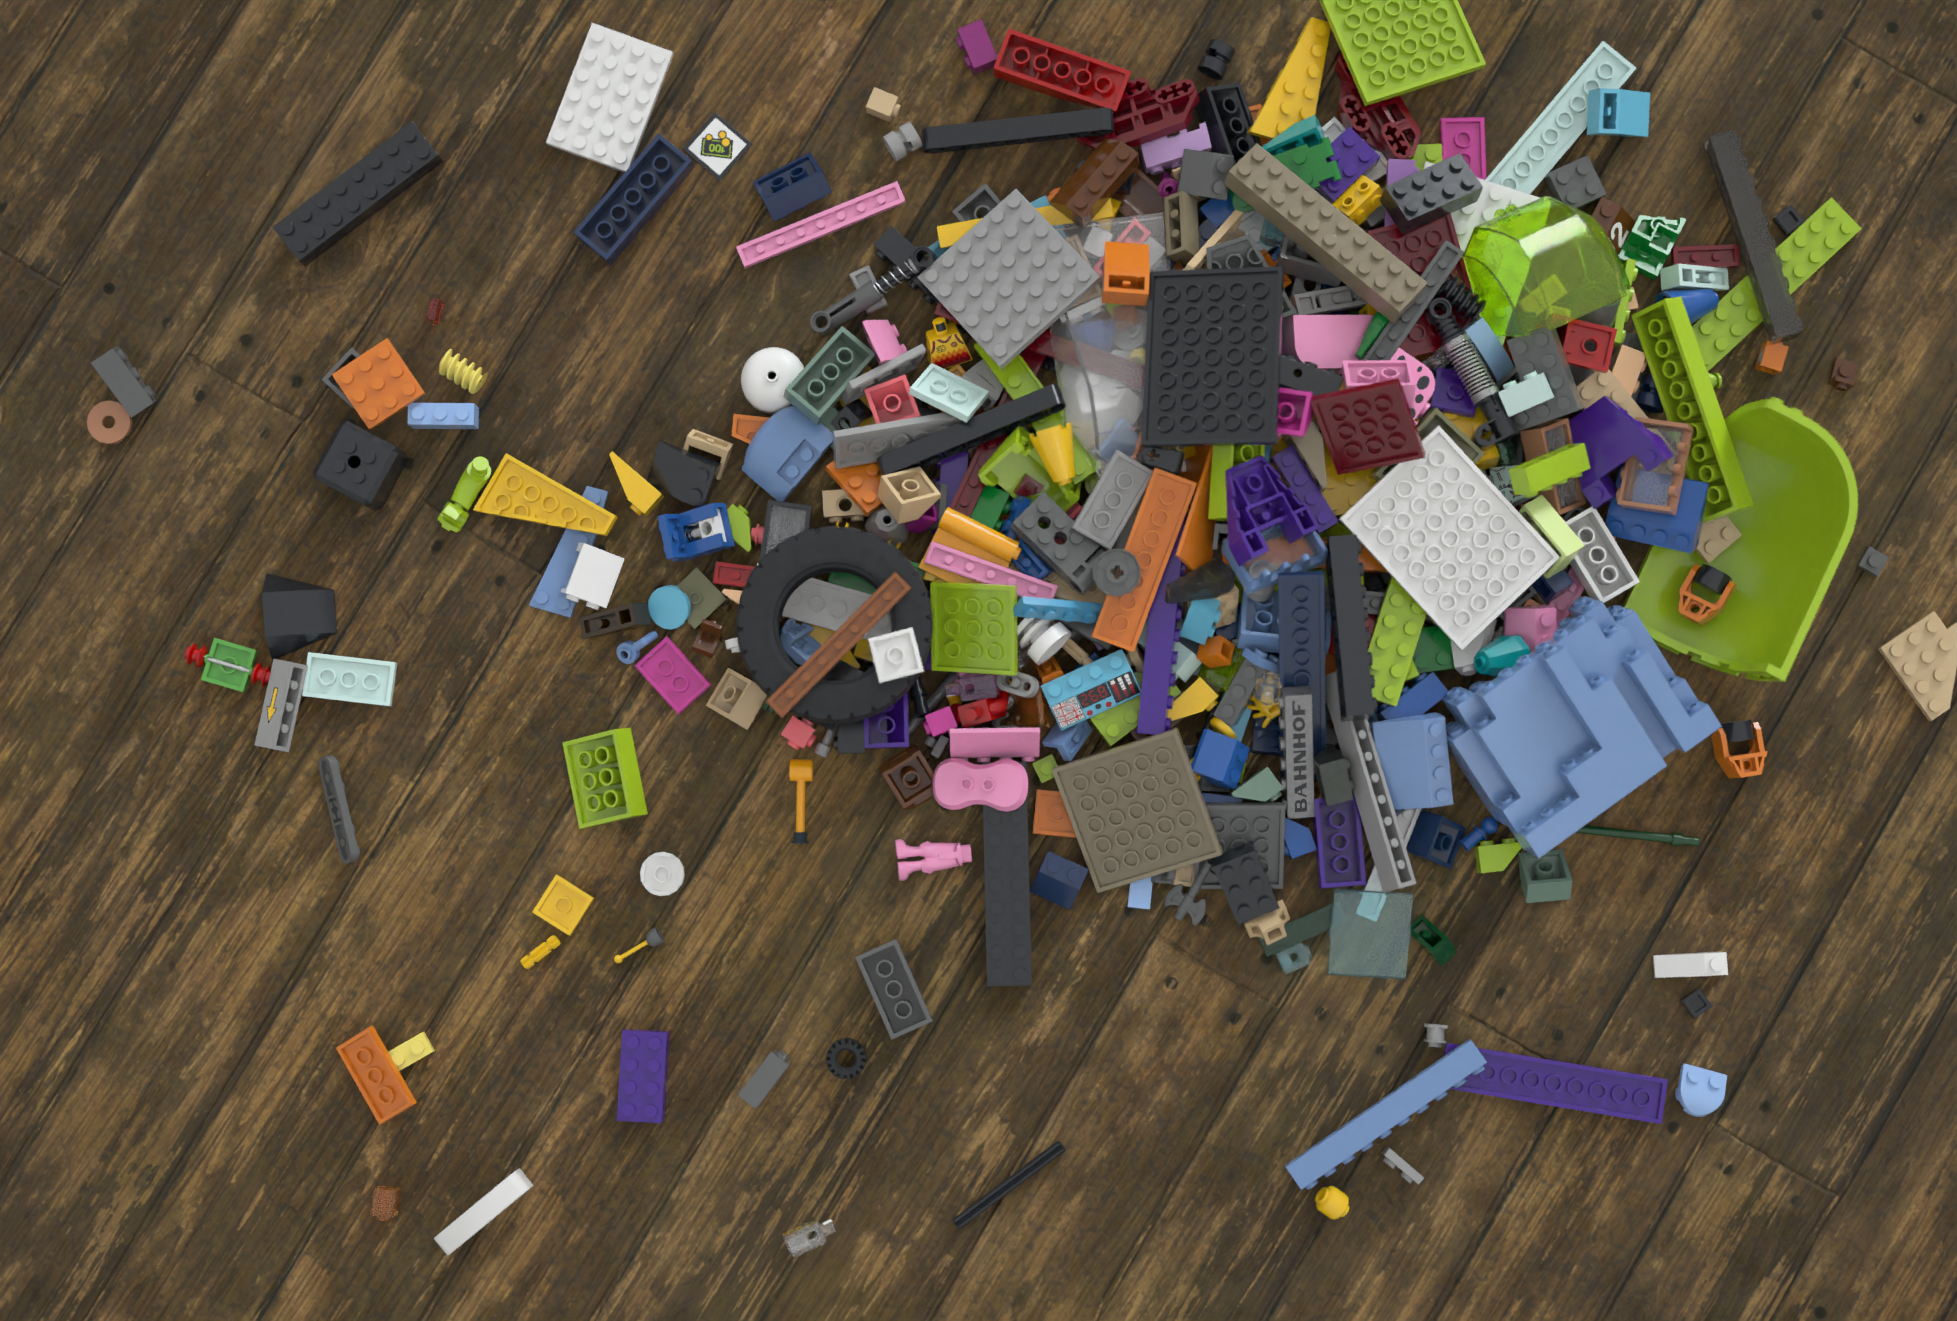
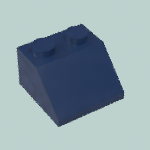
(1436, 839)
(1058, 880)

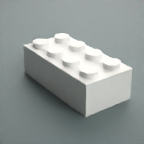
(1600, 562)

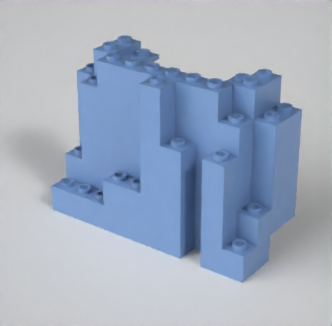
(1573, 725)

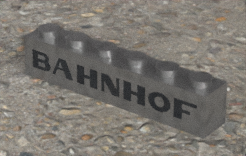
(1297, 751)

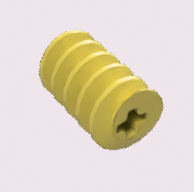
(461, 373)

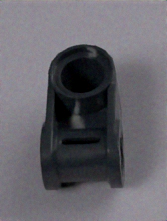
(1166, 459)

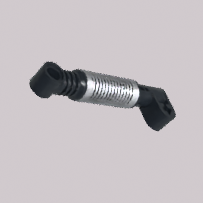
(1474, 375)

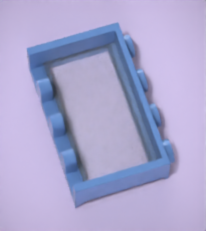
(1280, 558)

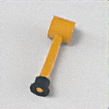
(800, 771)

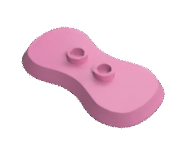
(996, 784)

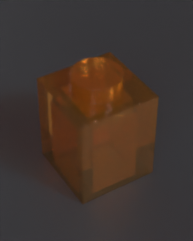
(385, 1202)

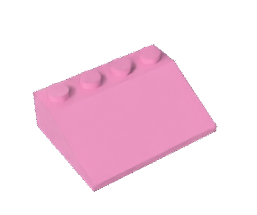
(995, 743)

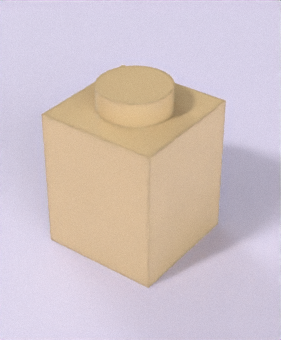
(883, 105)

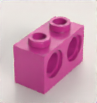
(940, 722)

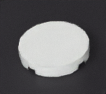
(662, 873)

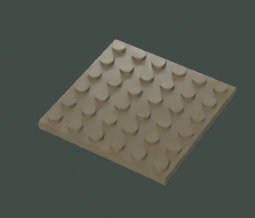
(1137, 810)

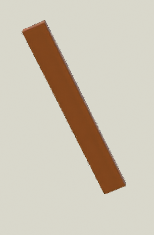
(838, 645)

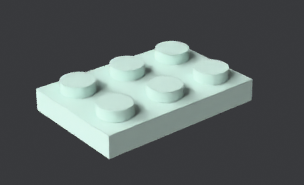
(948, 392)

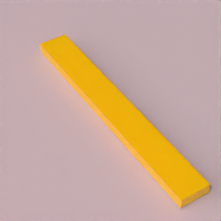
(951, 233)

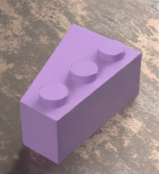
(1168, 151)

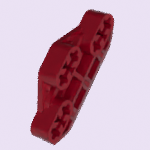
(1152, 107)
(1374, 121)

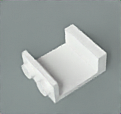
(593, 576)

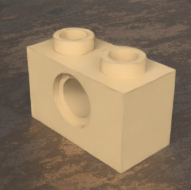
(831, 507)

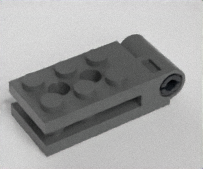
(1071, 560)

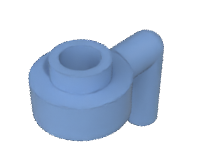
(633, 648)

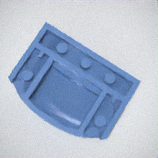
(785, 451)

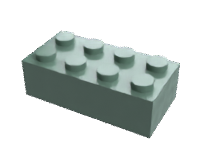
(827, 375)

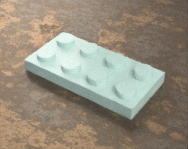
(349, 679)

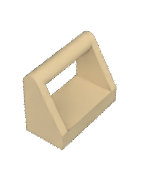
(710, 444)

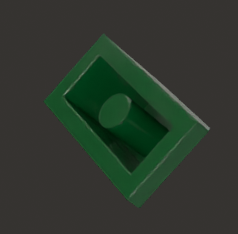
(1432, 940)

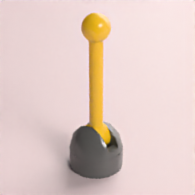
(653, 938)

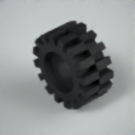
(836, 1068)

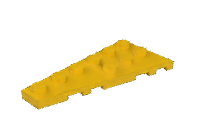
(1297, 85)
(531, 496)

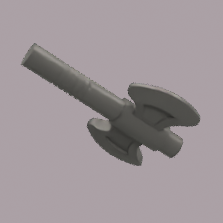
(1186, 902)

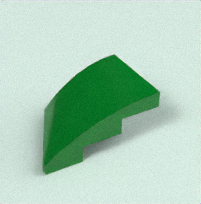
(1651, 243)

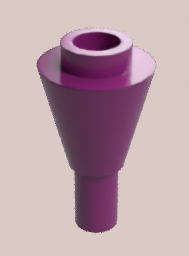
(1167, 185)

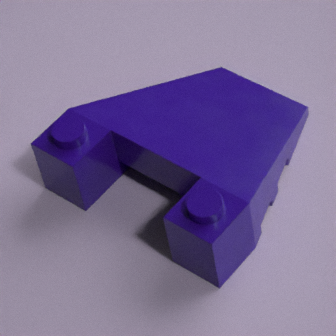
(1610, 441)
(1259, 502)

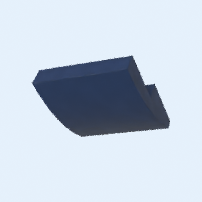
(1266, 739)

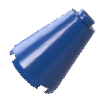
(1696, 301)

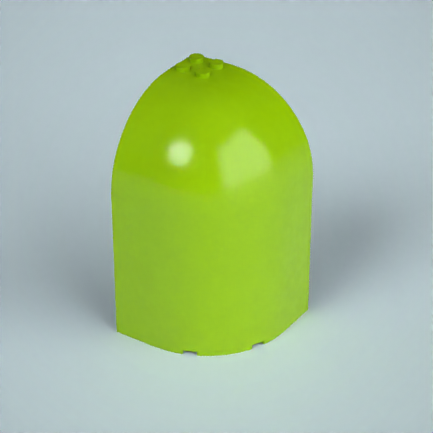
(1779, 564)

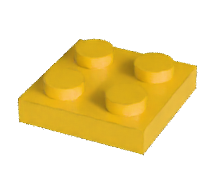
(563, 905)

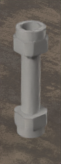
(823, 748)

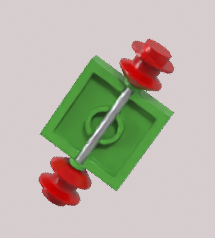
(228, 664)

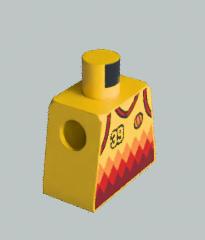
(946, 345)

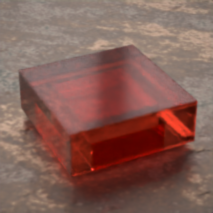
(435, 310)

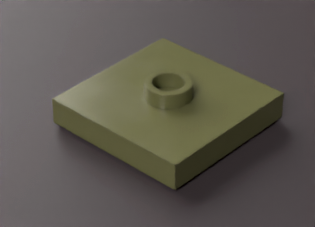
(702, 595)

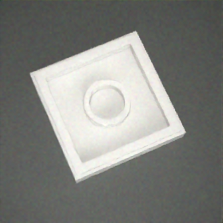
(895, 655)

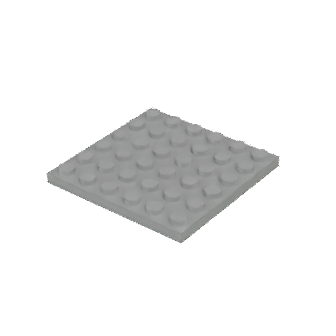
(1009, 278)

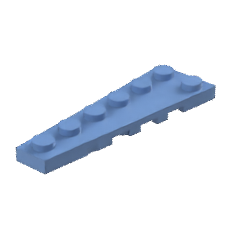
(557, 575)

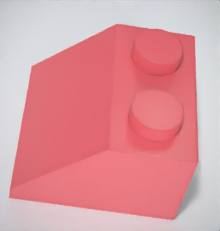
(892, 400)

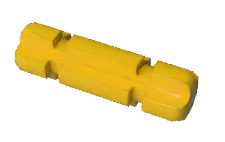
(540, 952)

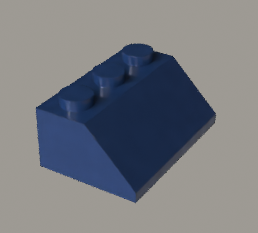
(792, 187)

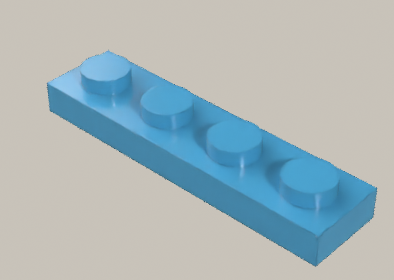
(1057, 609)

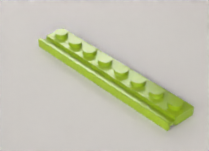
(1020, 381)

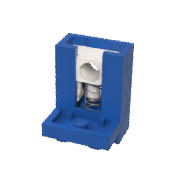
(681, 536)

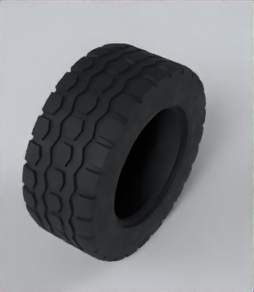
(791, 565)

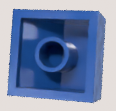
(1219, 759)

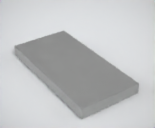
(892, 369)
(1113, 500)

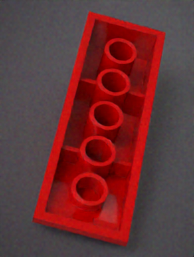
(1060, 72)

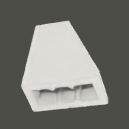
(1464, 658)

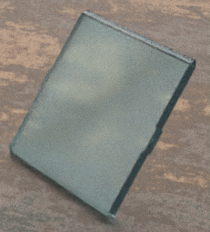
(1370, 934)

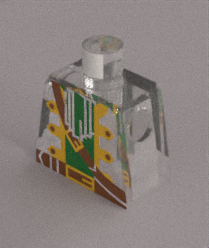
(798, 1241)

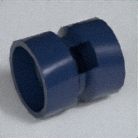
(1649, 398)

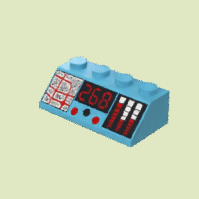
(1091, 690)

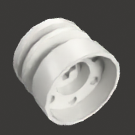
(1044, 638)

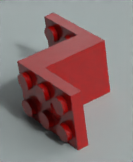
(1572, 338)

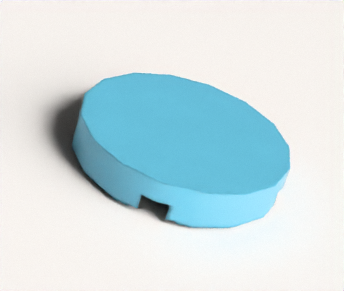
(669, 607)

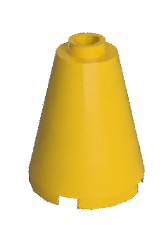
(1056, 452)

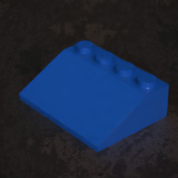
(1662, 529)

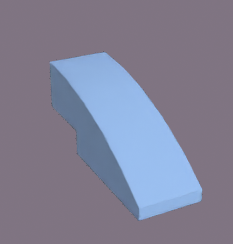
(1489, 348)

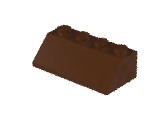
(1096, 181)

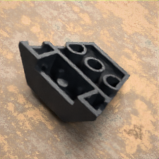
(296, 614)

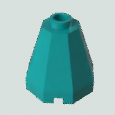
(1500, 654)

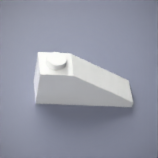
(1690, 964)

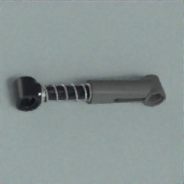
(869, 293)

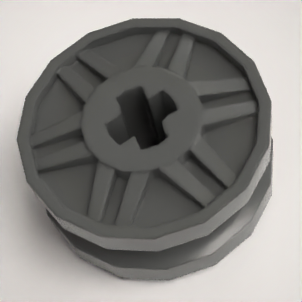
(1127, 564)

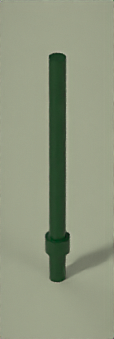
(1674, 839)

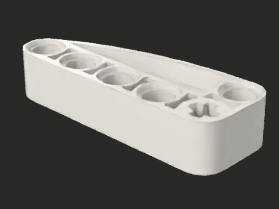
(483, 1211)

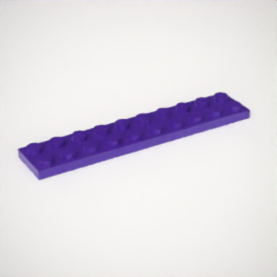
(1567, 1085)

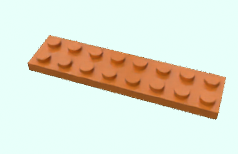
(1151, 544)

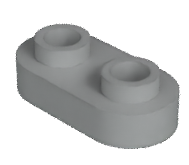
(1019, 684)

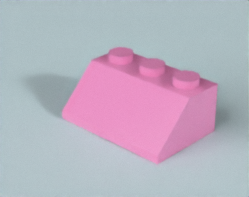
(1372, 371)
(1531, 622)

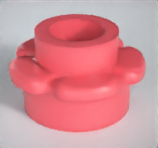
(757, 534)

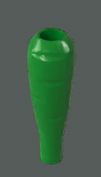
(1372, 333)

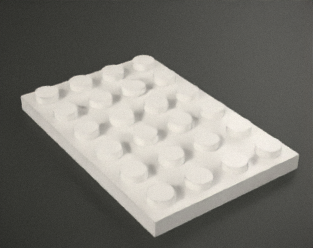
(609, 98)

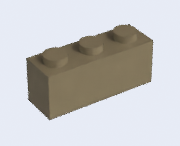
(1181, 227)

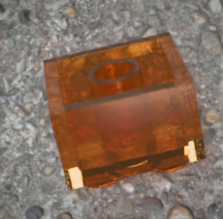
(1033, 710)

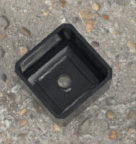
(375, 476)

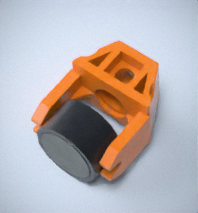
(1712, 580)
(1742, 764)

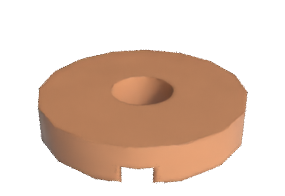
(98, 416)

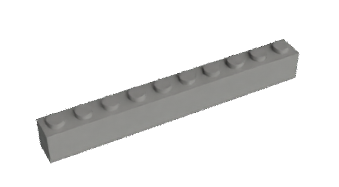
(1371, 795)

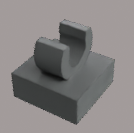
(937, 745)

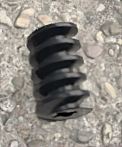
(1462, 298)

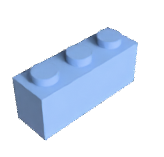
(443, 416)

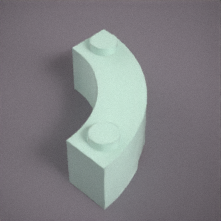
(1187, 660)

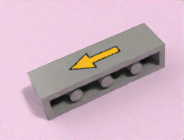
(281, 705)

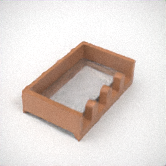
(1661, 487)

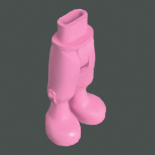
(936, 857)

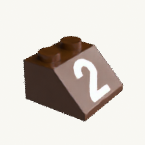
(1614, 221)

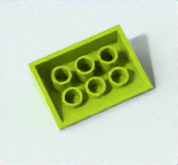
(605, 777)

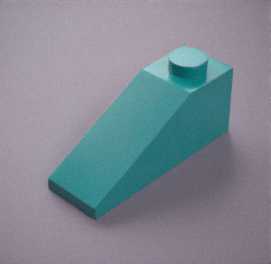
(1301, 133)

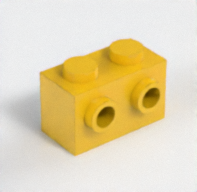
(1359, 199)

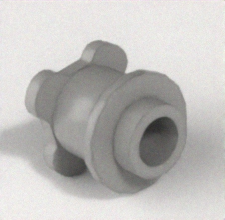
(1435, 1034)

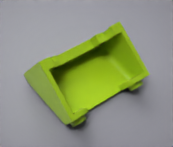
(1014, 460)

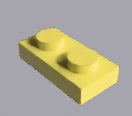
(411, 1051)

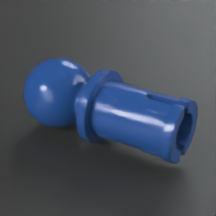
(1488, 826)

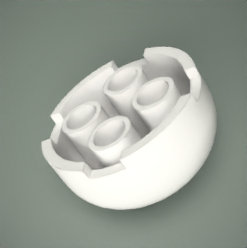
(768, 393)

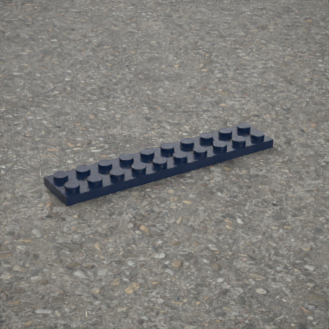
(1303, 643)

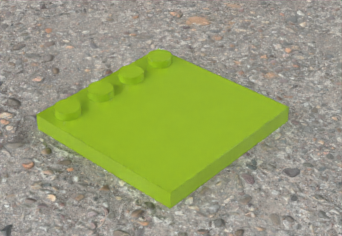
(974, 628)

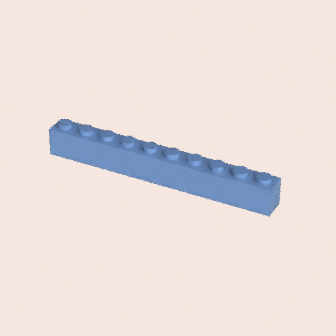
(1385, 1114)

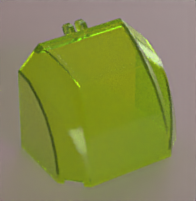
(1542, 267)

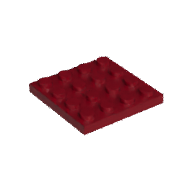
(1368, 426)

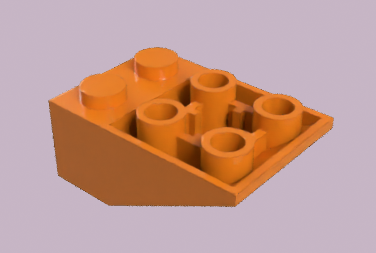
(1125, 273)

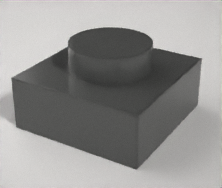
(1872, 561)

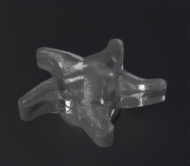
(1439, 360)

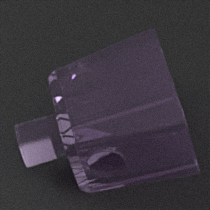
(983, 687)

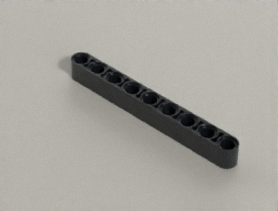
(1018, 130)
(974, 432)

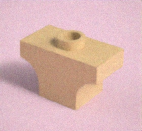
(1270, 925)

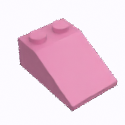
(883, 340)

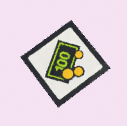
(717, 146)

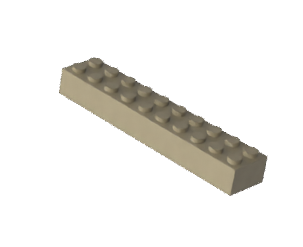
(1325, 233)

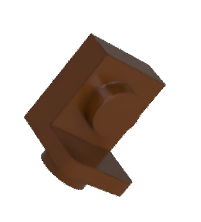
(1842, 374)

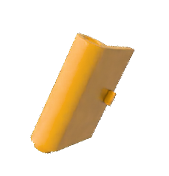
(973, 539)

